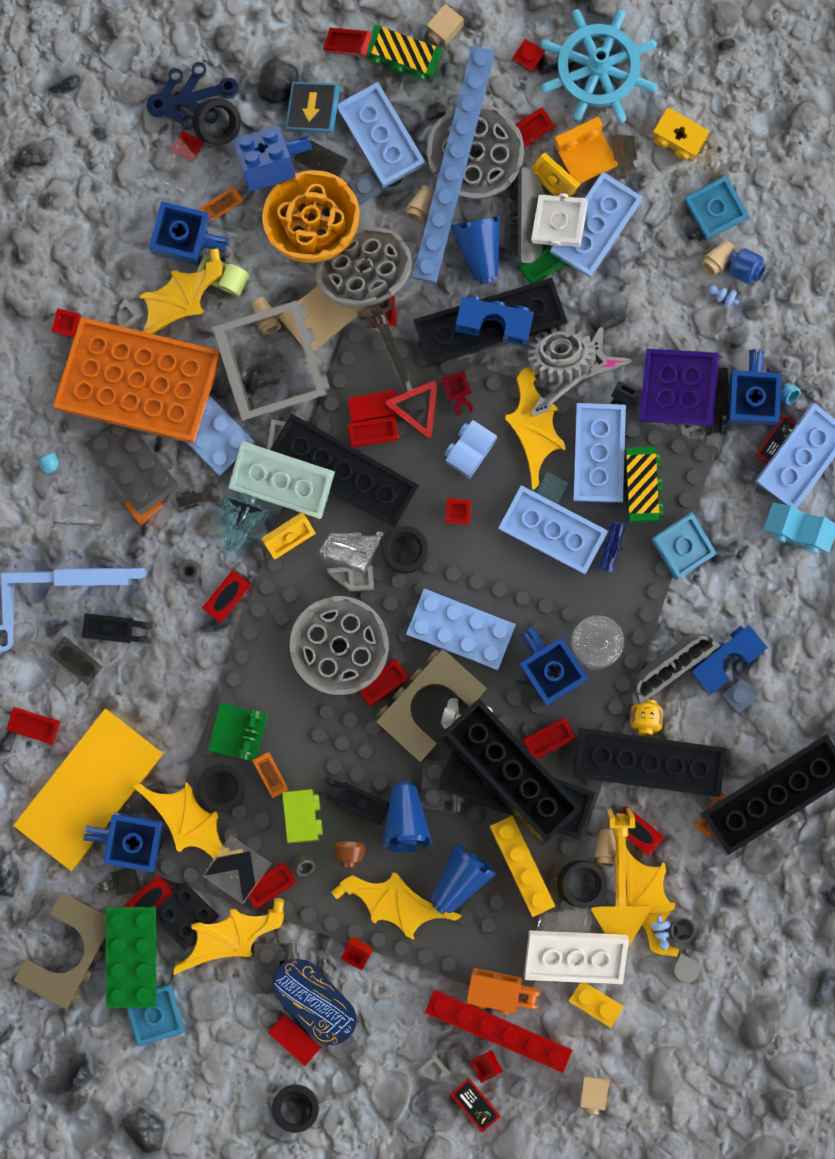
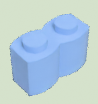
(470, 448)

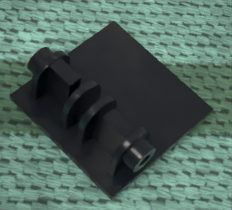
(181, 911)

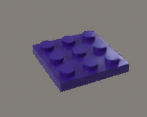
(679, 387)

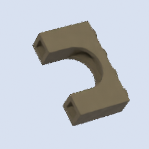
(441, 671)
(64, 987)

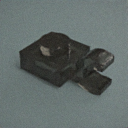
(624, 152)
(192, 499)
(142, 803)
(123, 882)

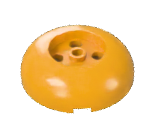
(314, 193)

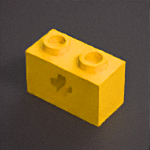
(671, 125)

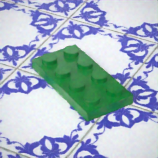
(131, 957)

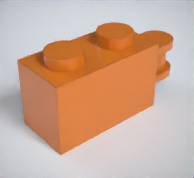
(499, 992)

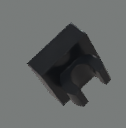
(625, 394)

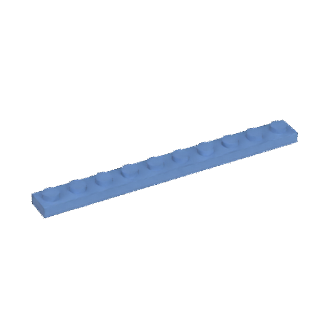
(454, 164)

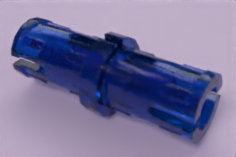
(612, 546)

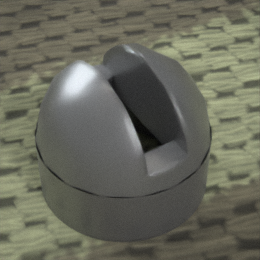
(306, 870)

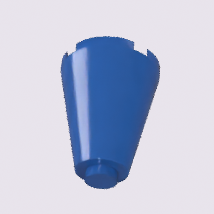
(480, 247)
(405, 820)
(460, 879)

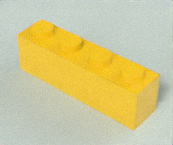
(522, 866)

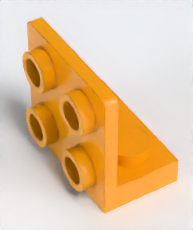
(585, 151)

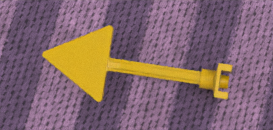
(621, 918)

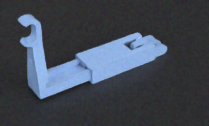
(60, 577)

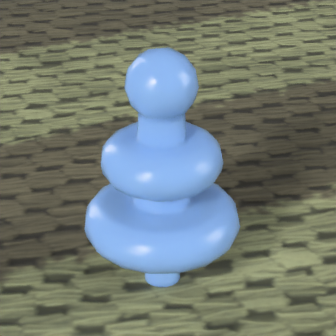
(723, 295)
(662, 934)

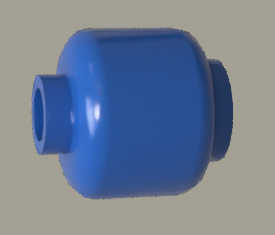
(746, 266)

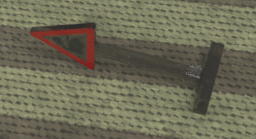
(416, 404)

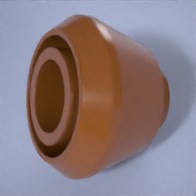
(349, 852)

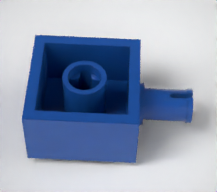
(267, 156)
(187, 247)
(754, 381)
(555, 656)
(118, 848)

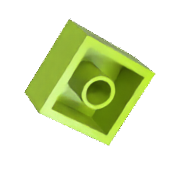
(301, 816)

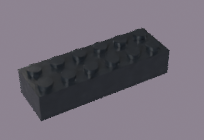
(510, 772)
(772, 796)

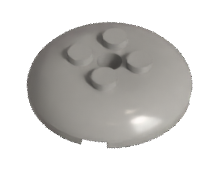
(500, 148)
(367, 270)
(336, 620)

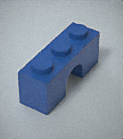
(475, 312)
(744, 644)

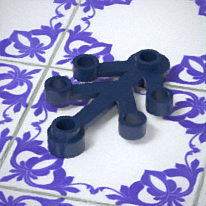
(188, 97)

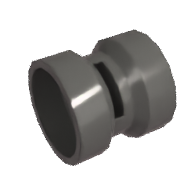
(685, 931)

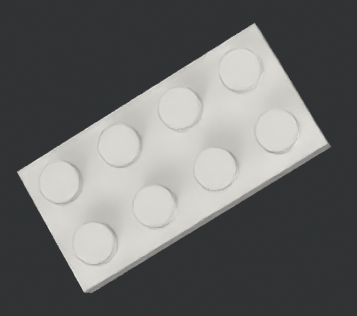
(576, 957)

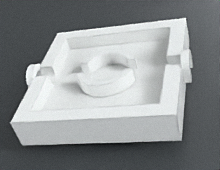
(559, 220)

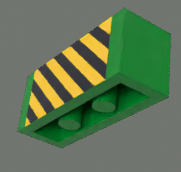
(403, 54)
(643, 485)

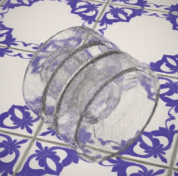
(597, 642)

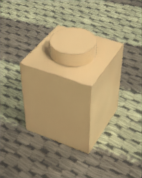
(444, 26)
(593, 1094)

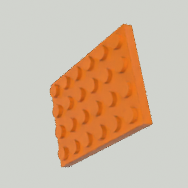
(137, 380)

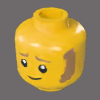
(646, 718)

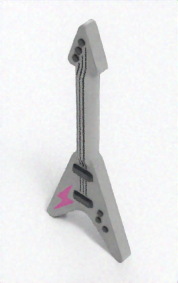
(601, 365)

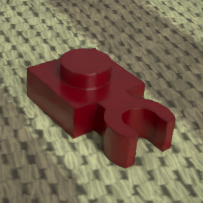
(457, 388)

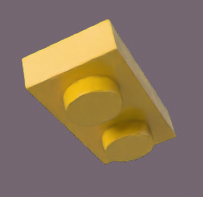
(554, 176)
(288, 535)
(596, 1004)

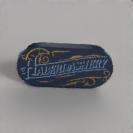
(314, 1001)

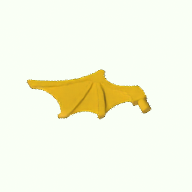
(180, 295)
(534, 432)
(186, 819)
(645, 887)
(392, 902)
(230, 936)

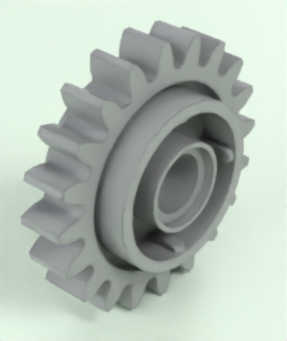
(561, 355)

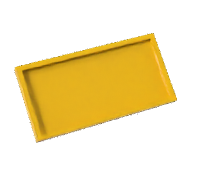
(88, 788)

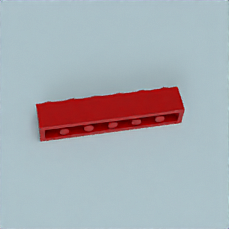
(498, 1031)

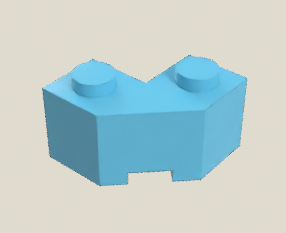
(799, 528)

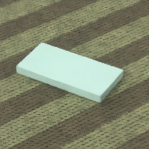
(281, 479)

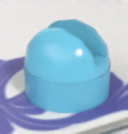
(790, 393)
(48, 463)

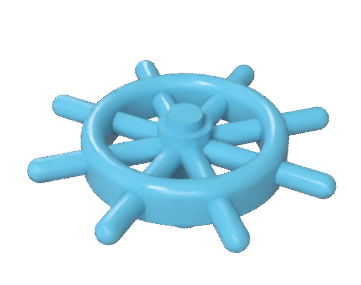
(598, 65)

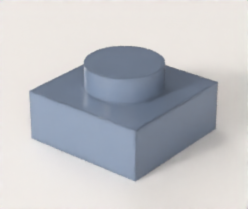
(364, 188)
(739, 696)

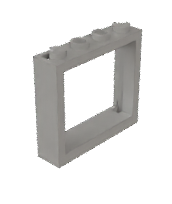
(306, 336)

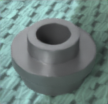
(189, 563)

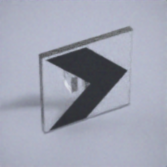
(236, 869)

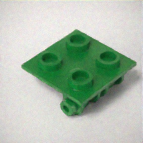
(238, 732)

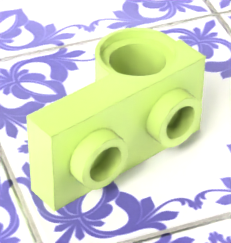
(232, 280)

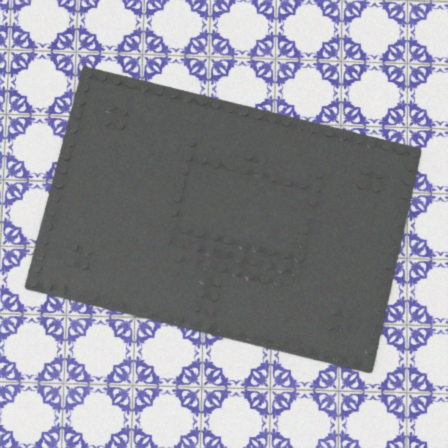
(475, 565)

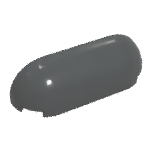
(520, 216)
(672, 665)

